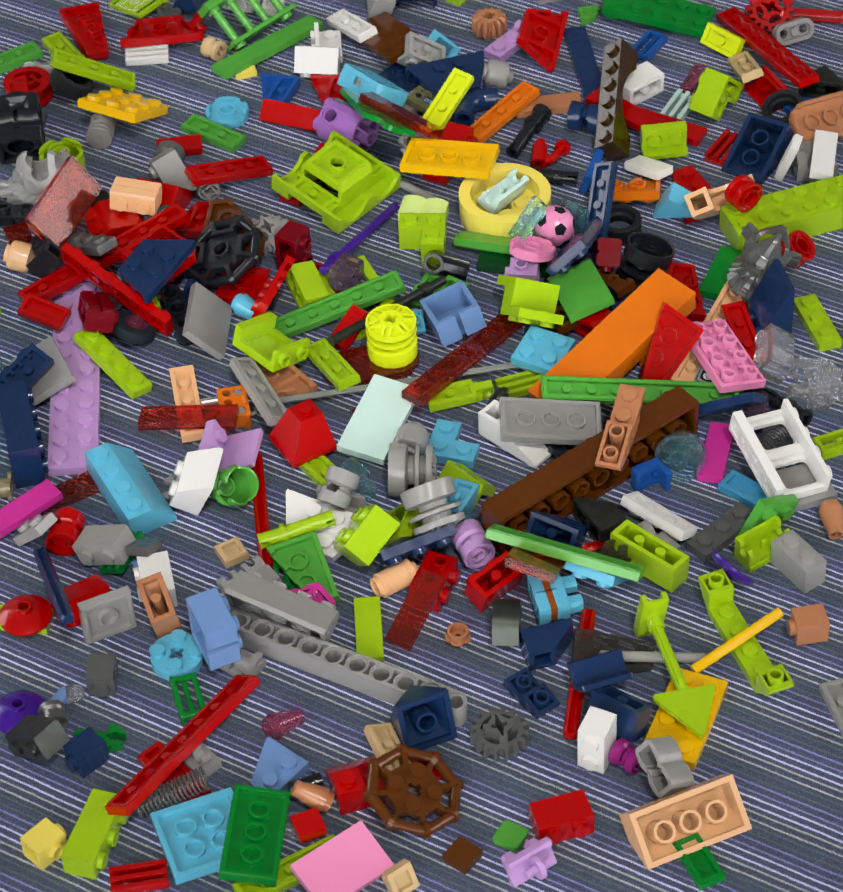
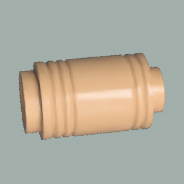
(393, 578)

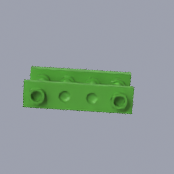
(213, 9)

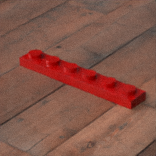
(116, 289)

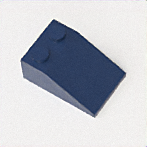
(758, 147)
(773, 300)

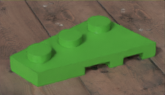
(304, 562)

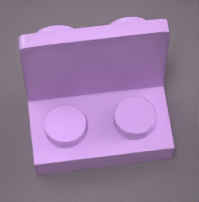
(238, 449)

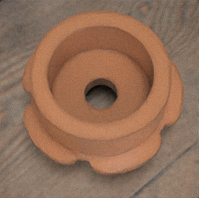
(458, 634)

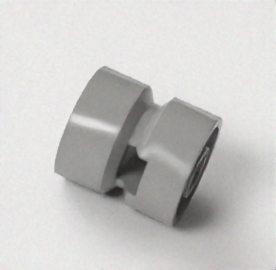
(340, 478)

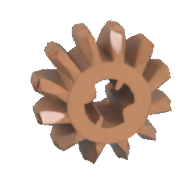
(489, 23)

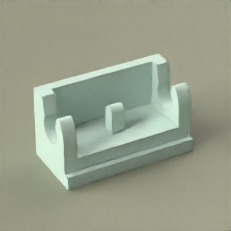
(503, 192)

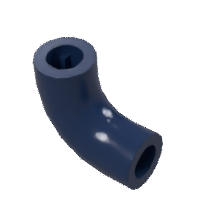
(474, 101)

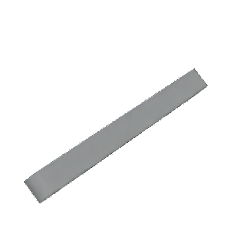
(335, 662)

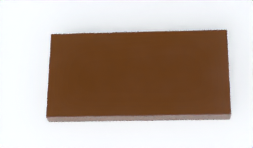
(390, 40)

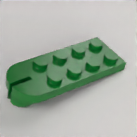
(671, 15)

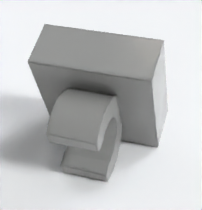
(205, 758)

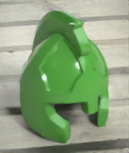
(235, 486)

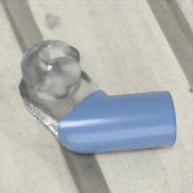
(69, 694)

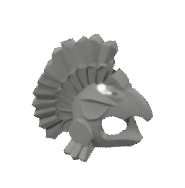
(31, 177)

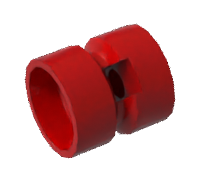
(65, 531)

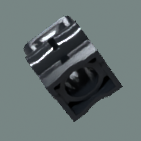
(20, 126)

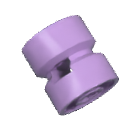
(472, 544)

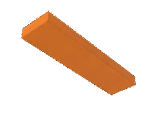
(504, 111)

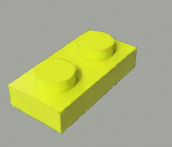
(722, 40)

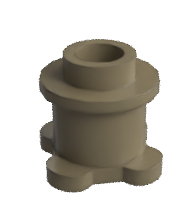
(7, 487)

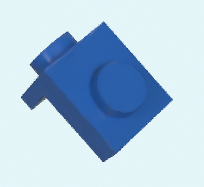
(650, 473)

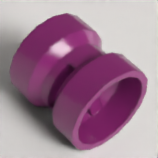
(624, 754)

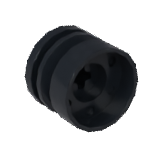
(643, 256)

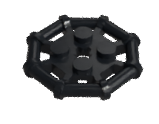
(225, 235)

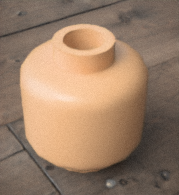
(17, 255)

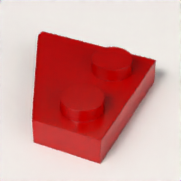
(197, 216)

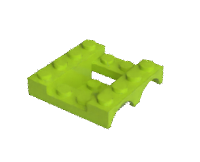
(360, 182)

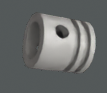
(101, 131)

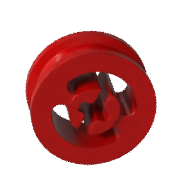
(38, 82)

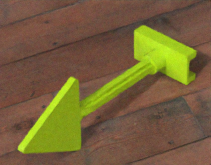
(685, 704)

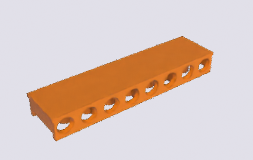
(625, 333)

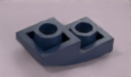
(530, 694)

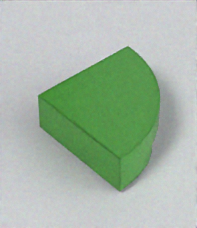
(588, 14)

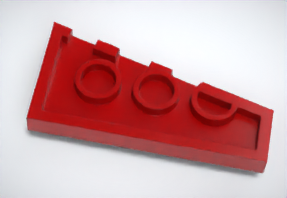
(87, 29)

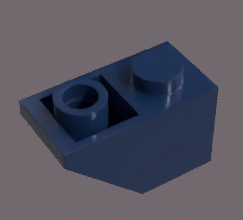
(545, 643)

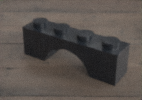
(43, 257)

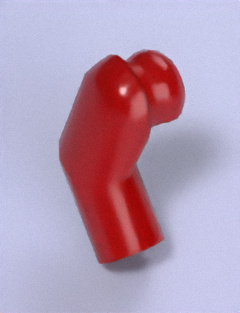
(197, 21)

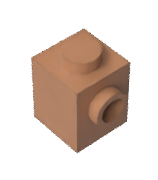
(808, 624)

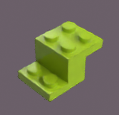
(530, 301)

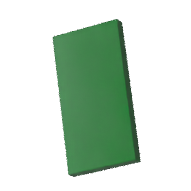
(254, 835)

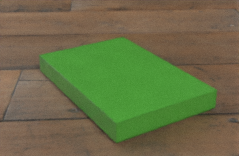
(582, 291)

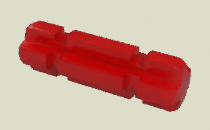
(593, 546)

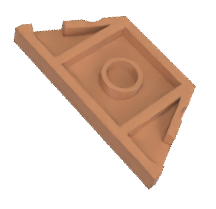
(288, 381)

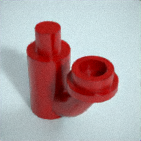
(539, 152)

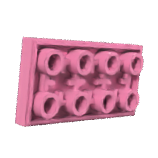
(726, 358)

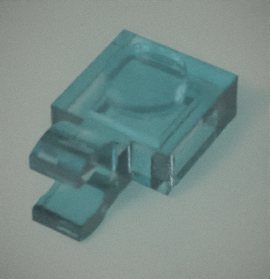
(365, 486)

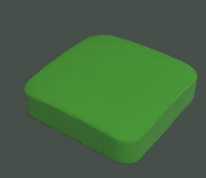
(510, 836)

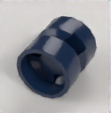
(582, 116)

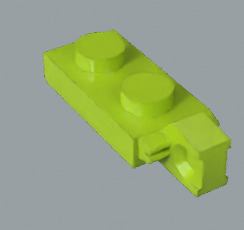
(461, 394)

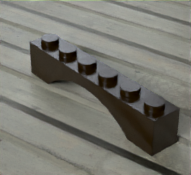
(611, 128)

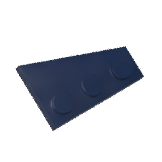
(417, 546)

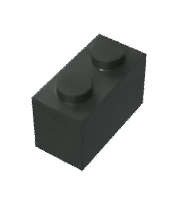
(36, 737)

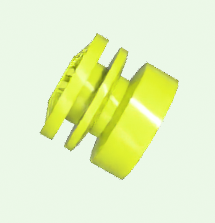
(391, 336)

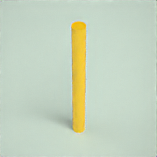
(736, 641)

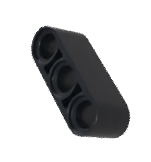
(176, 304)

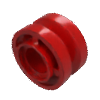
(743, 193)
(800, 243)

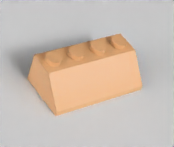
(706, 808)

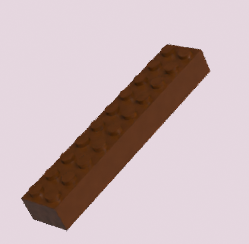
(575, 473)

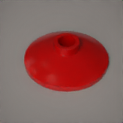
(25, 615)

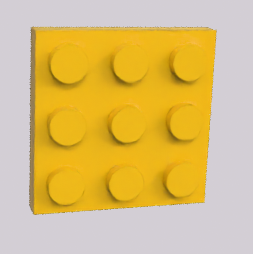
(123, 106)

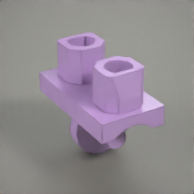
(529, 862)

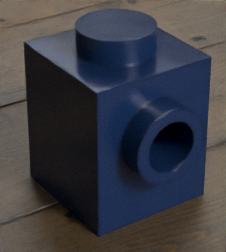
(85, 752)

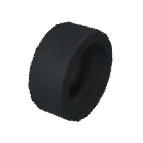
(71, 90)
(779, 99)
(624, 214)

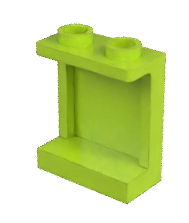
(268, 345)

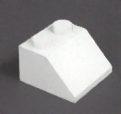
(195, 479)

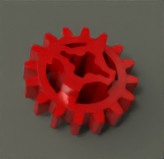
(779, 13)

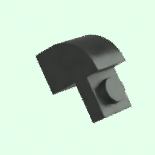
(506, 622)

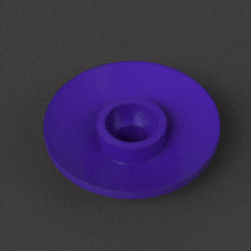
(730, 570)
(16, 706)

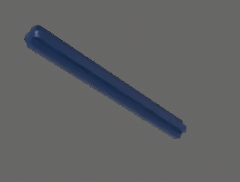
(53, 586)

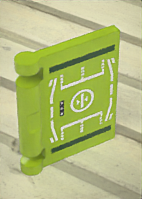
(136, 8)

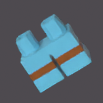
(551, 600)

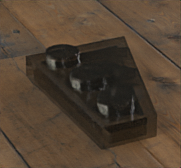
(590, 643)

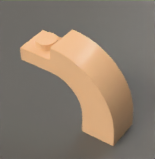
(707, 202)

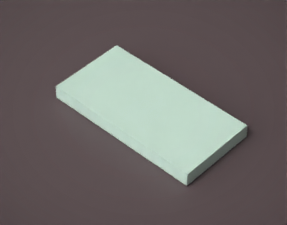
(376, 420)

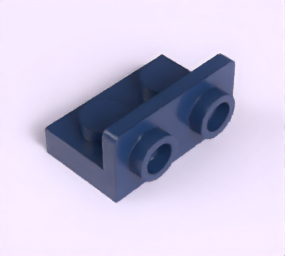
(29, 365)

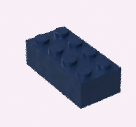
(22, 434)

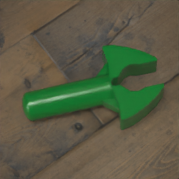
(113, 732)

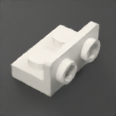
(327, 38)

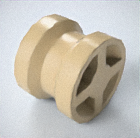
(213, 48)

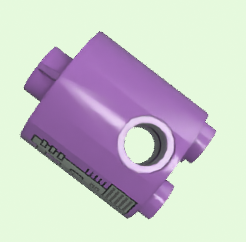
(346, 121)

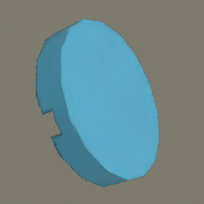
(228, 111)

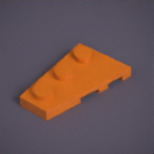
(637, 190)

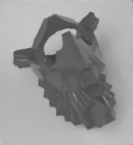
(757, 258)

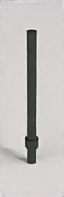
(423, 290)

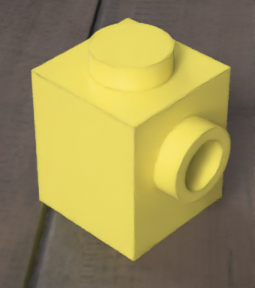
(44, 843)

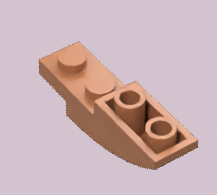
(621, 427)

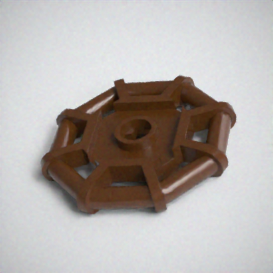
(417, 777)

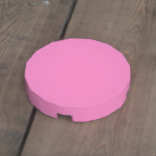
(532, 249)

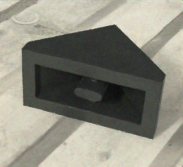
(828, 84)

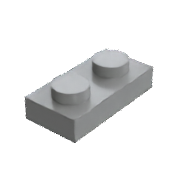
(34, 528)

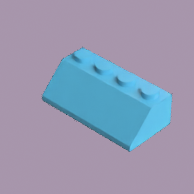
(128, 488)

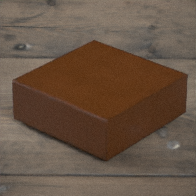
(462, 855)

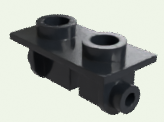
(13, 212)

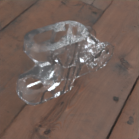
(820, 383)

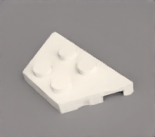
(301, 506)

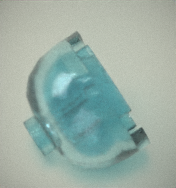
(683, 454)

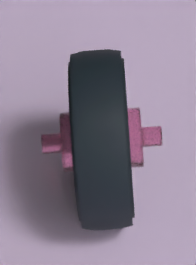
(133, 328)

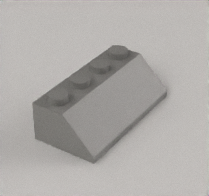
(281, 605)

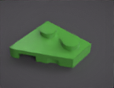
(766, 508)

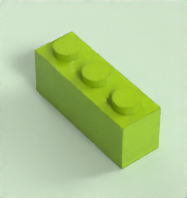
(662, 562)
(92, 837)

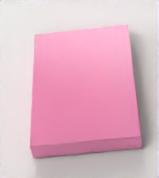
(343, 863)

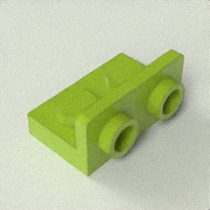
(664, 140)

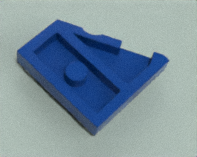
(279, 87)

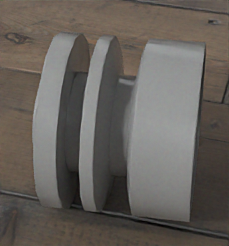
(409, 469)
(432, 505)

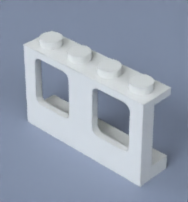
(764, 461)

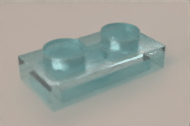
(528, 219)

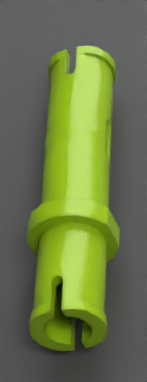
(296, 529)

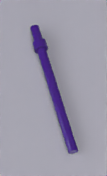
(360, 237)

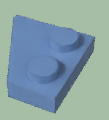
(277, 766)

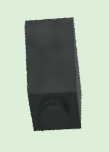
(599, 515)

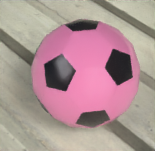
(556, 225)

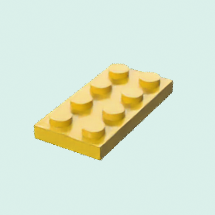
(449, 158)
(666, 725)

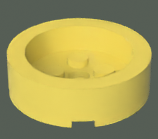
(478, 220)

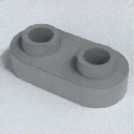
(792, 32)

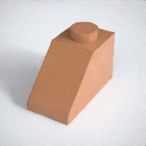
(158, 604)

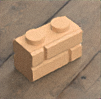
(135, 196)

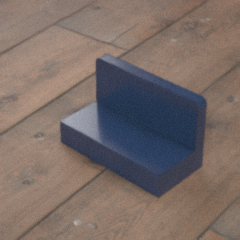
(598, 670)

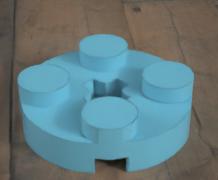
(175, 643)

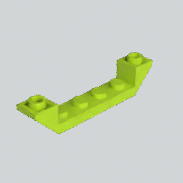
(728, 621)

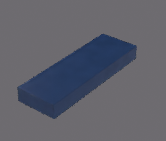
(730, 404)

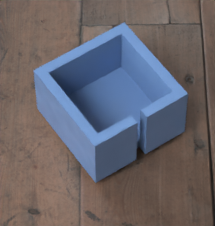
(452, 313)
(214, 628)

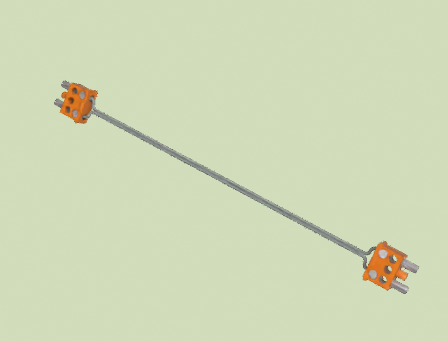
(239, 396)

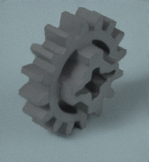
(499, 733)

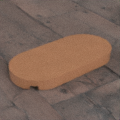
(818, 114)

